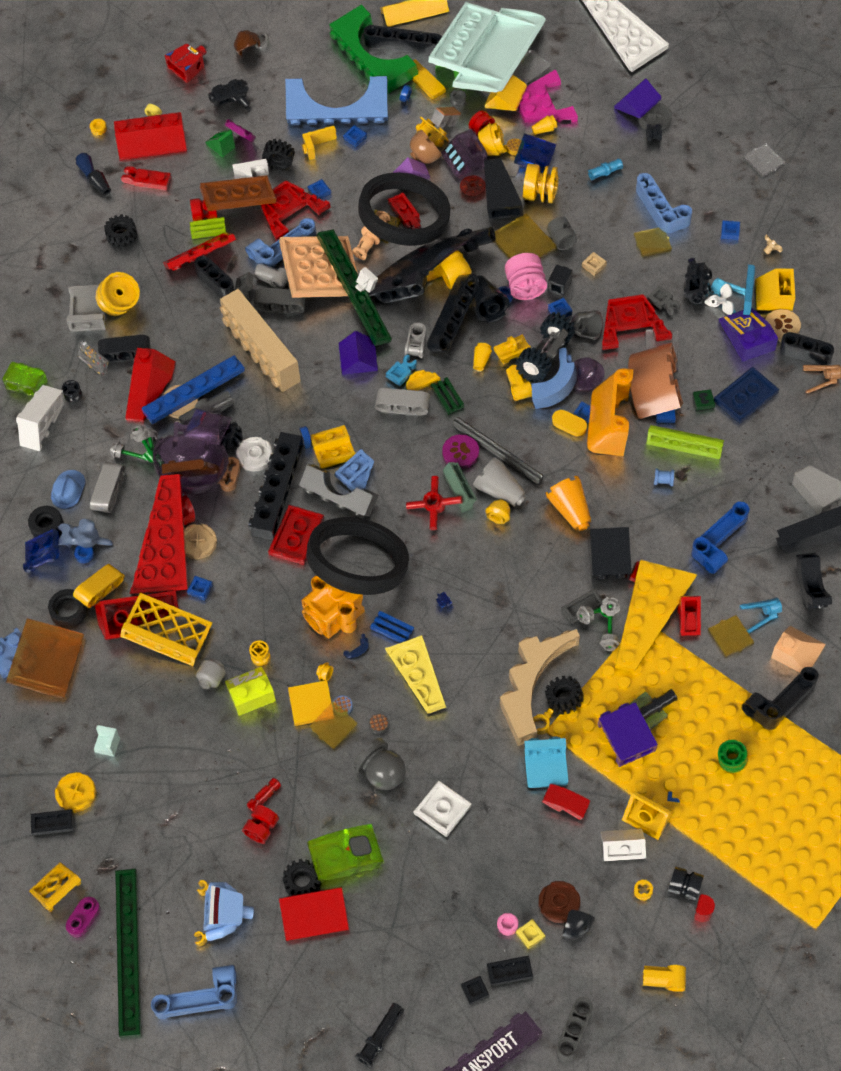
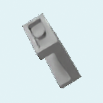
(84, 311)

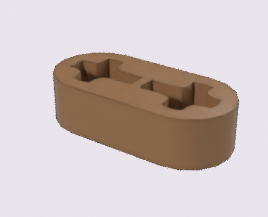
(234, 475)

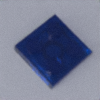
(534, 151)

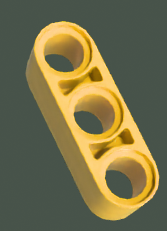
(98, 585)

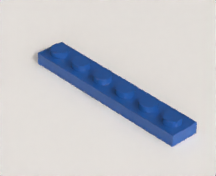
(193, 389)

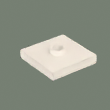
(442, 808)

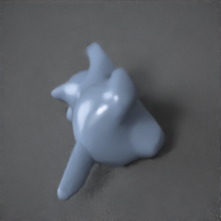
(82, 535)

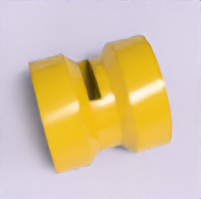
(261, 657)

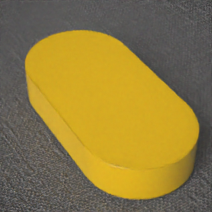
(569, 423)

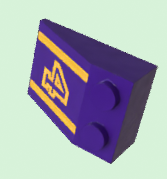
(749, 334)

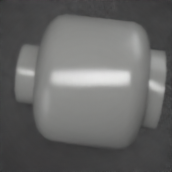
(210, 673)

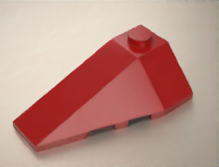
(149, 377)
(115, 612)

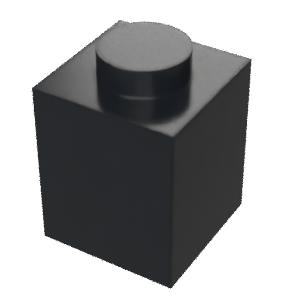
(560, 280)

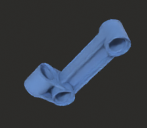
(272, 254)
(200, 1000)

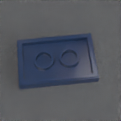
(746, 395)

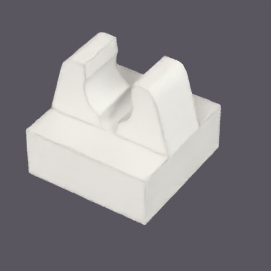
(366, 280)

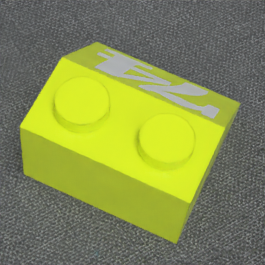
(250, 691)

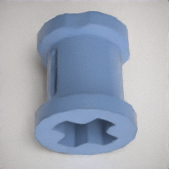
(664, 477)

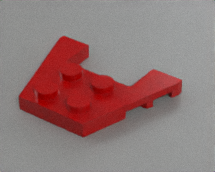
(288, 201)
(630, 314)

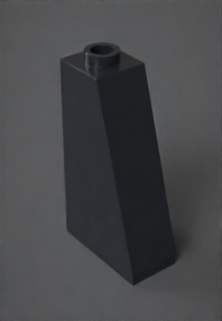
(500, 192)
(811, 532)

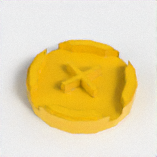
(75, 792)

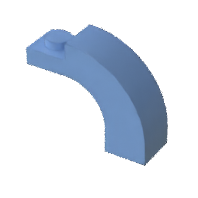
(559, 387)

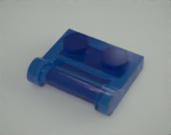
(43, 544)

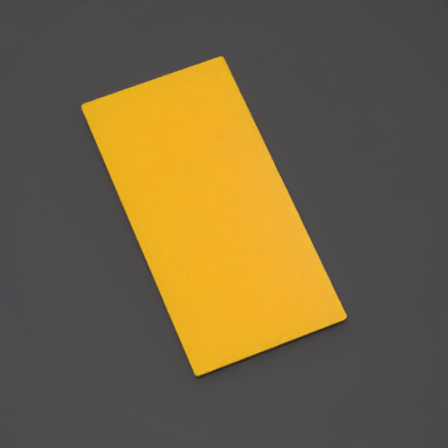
(766, 822)

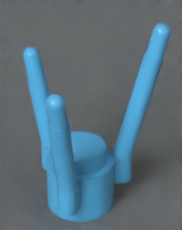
(769, 607)

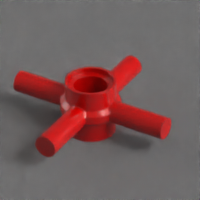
(436, 508)

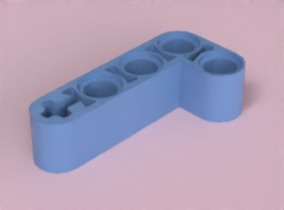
(665, 216)

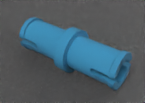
(605, 169)

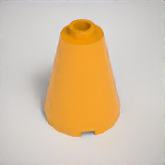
(570, 501)

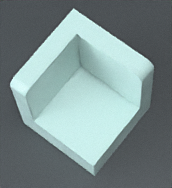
(107, 741)

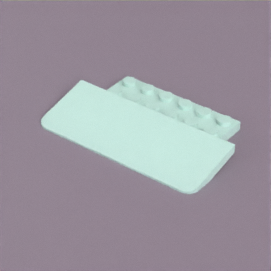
(486, 45)

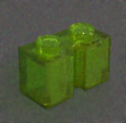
(24, 378)

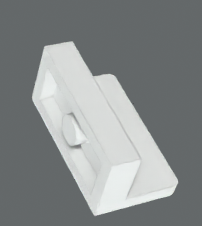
(623, 844)

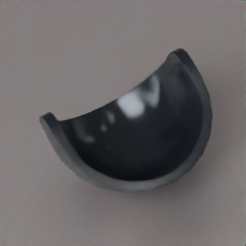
(577, 924)

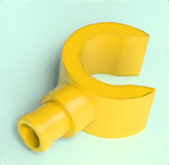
(545, 718)

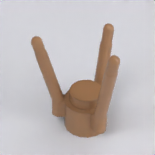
(831, 372)

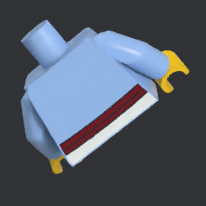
(222, 911)

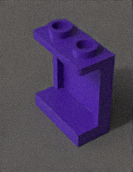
(627, 733)

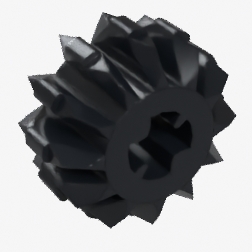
(232, 436)

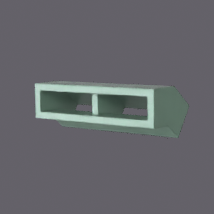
(459, 485)

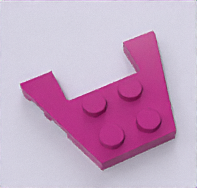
(538, 104)

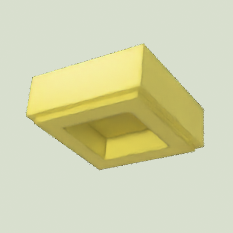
(530, 934)

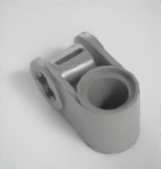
(416, 343)

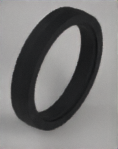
(399, 235)
(347, 581)

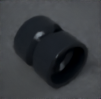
(685, 883)

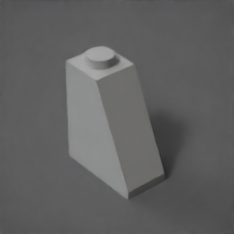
(818, 489)

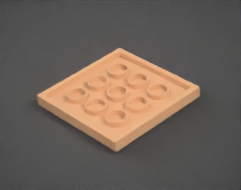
(310, 269)

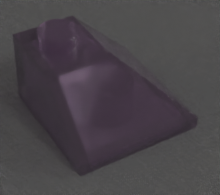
(207, 426)

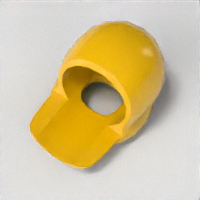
(450, 269)

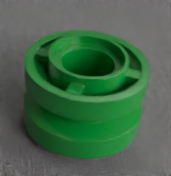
(732, 747)

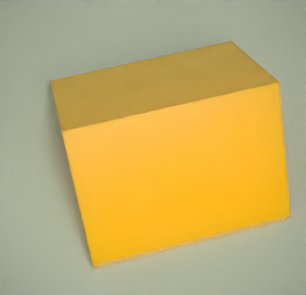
(509, 97)
(646, 815)

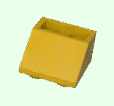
(775, 290)

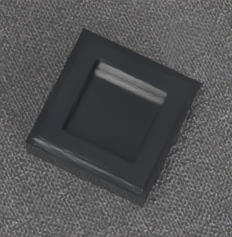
(475, 990)

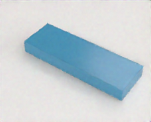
(749, 290)

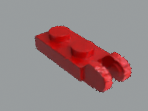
(146, 178)

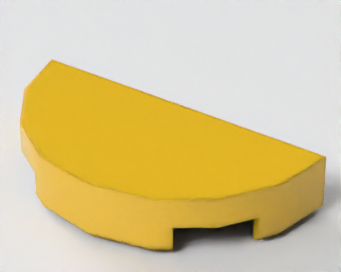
(421, 380)

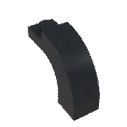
(811, 581)

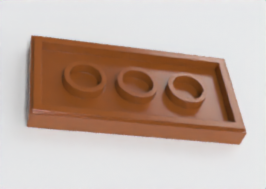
(237, 193)

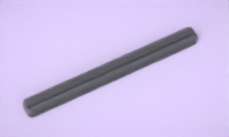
(498, 450)

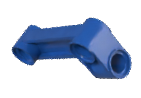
(711, 556)

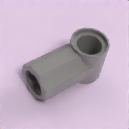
(276, 278)

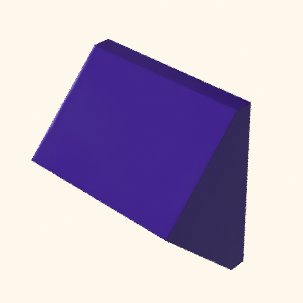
(639, 100)
(357, 354)

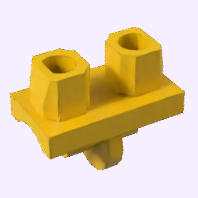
(511, 348)

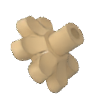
(772, 245)

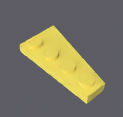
(417, 669)

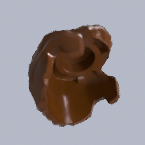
(245, 39)

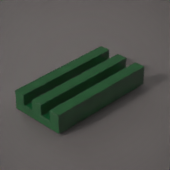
(441, 384)

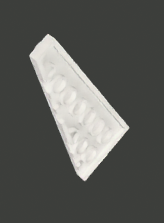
(627, 33)

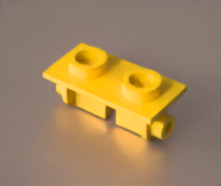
(437, 135)

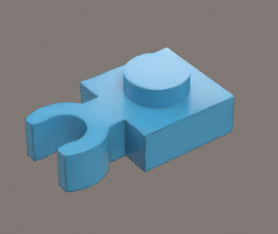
(400, 372)

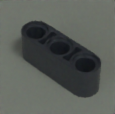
(214, 276)
(122, 348)
(806, 348)

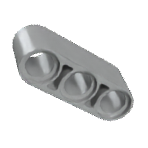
(402, 401)
(107, 487)

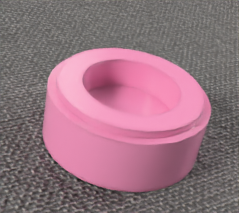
(507, 924)

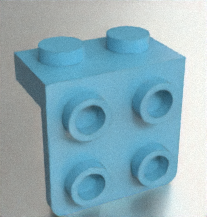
(546, 762)

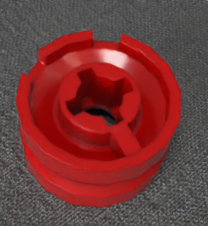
(480, 120)

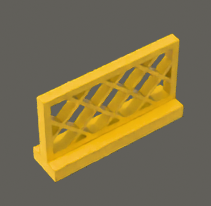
(163, 644)

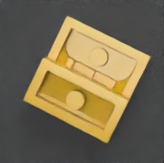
(332, 446)

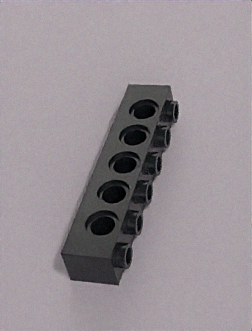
(268, 527)

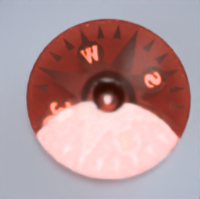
(472, 185)

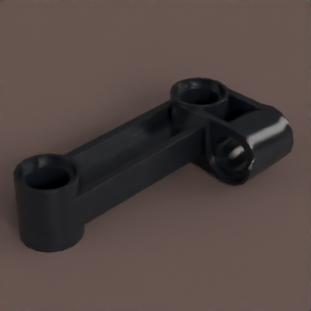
(761, 708)

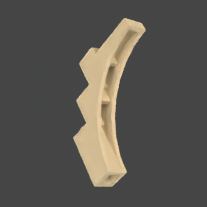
(536, 657)

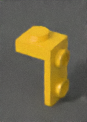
(317, 137)

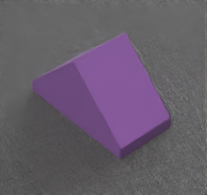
(413, 167)

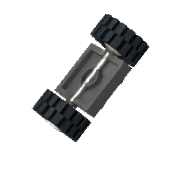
(535, 362)

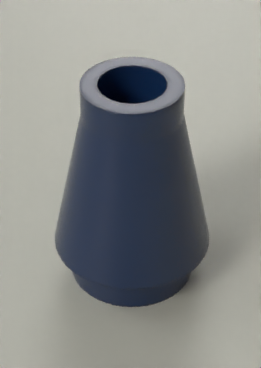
(85, 163)

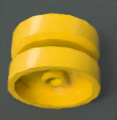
(117, 294)

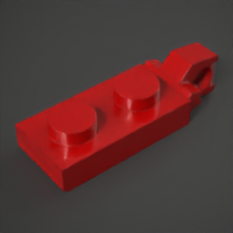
(405, 211)

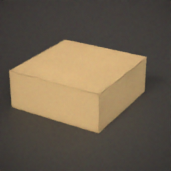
(594, 264)

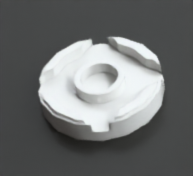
(254, 454)

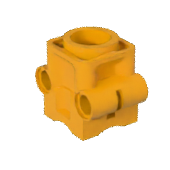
(331, 609)

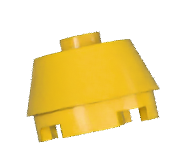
(492, 139)

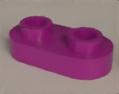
(84, 916)

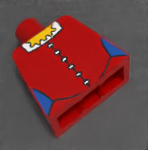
(186, 61)

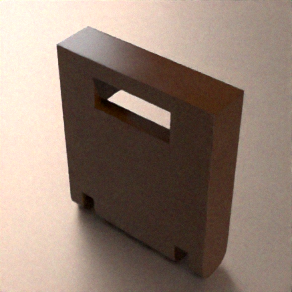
(190, 468)

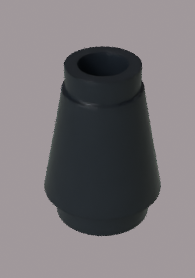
(99, 181)

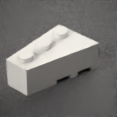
(38, 415)

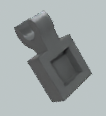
(245, 284)

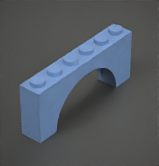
(370, 107)

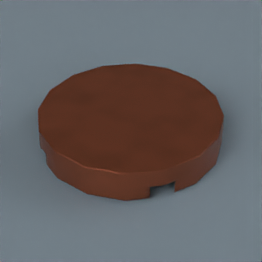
(558, 900)

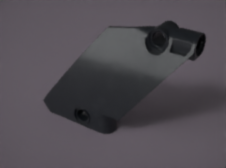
(408, 275)

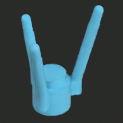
(718, 283)

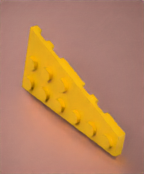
(651, 605)

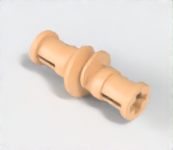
(368, 238)

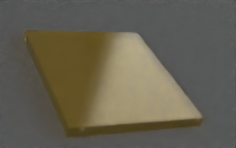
(523, 237)

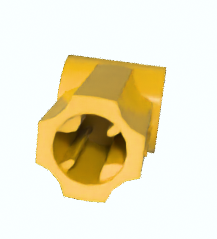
(520, 387)
(671, 977)

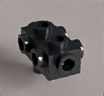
(232, 92)
(697, 281)

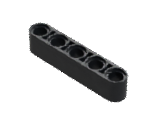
(400, 39)
(453, 313)

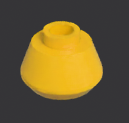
(498, 511)

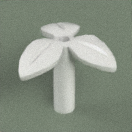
(715, 300)

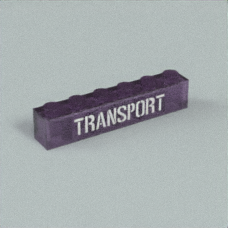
(502, 1047)

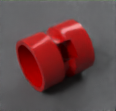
(200, 210)
(259, 826)

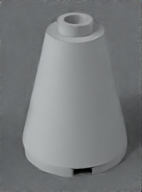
(500, 483)

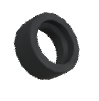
(70, 621)

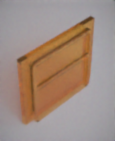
(45, 658)

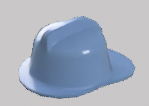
(67, 489)

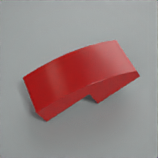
(567, 800)

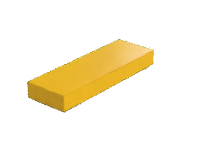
(428, 82)

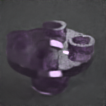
(589, 374)

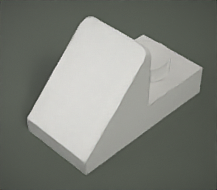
(250, 169)

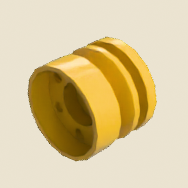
(540, 183)

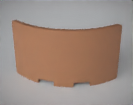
(653, 381)

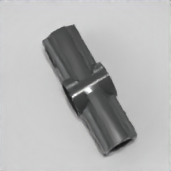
(215, 404)

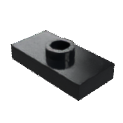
(52, 822)
(509, 970)

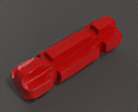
(264, 794)

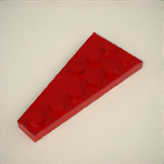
(163, 551)

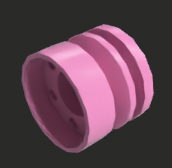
(525, 276)

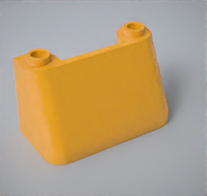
(606, 430)

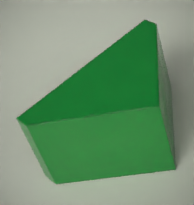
(222, 142)

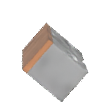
(445, 116)

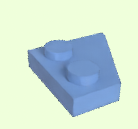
(355, 471)

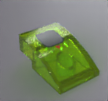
(345, 852)

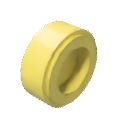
(152, 110)

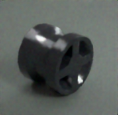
(653, 132)
(72, 386)

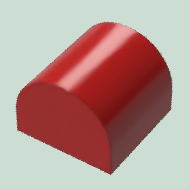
(704, 908)

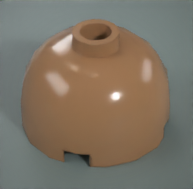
(423, 148)

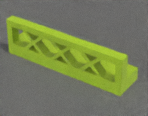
(685, 442)

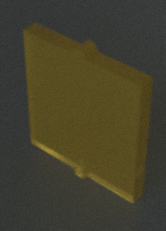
(652, 242)
(731, 636)
(333, 725)

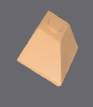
(797, 649)

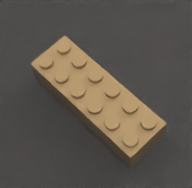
(259, 340)

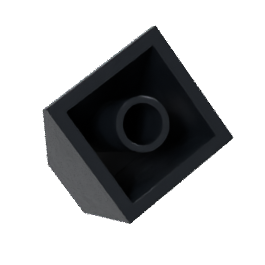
(609, 552)

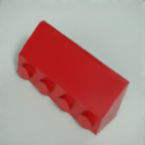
(150, 136)

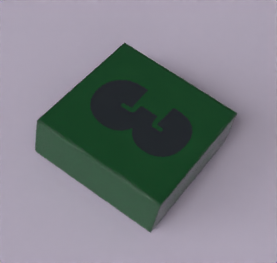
(703, 399)

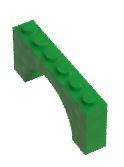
(348, 33)

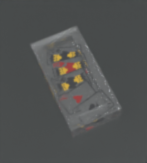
(92, 358)

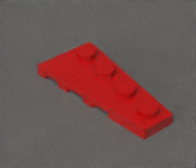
(201, 249)

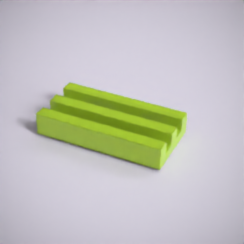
(207, 225)

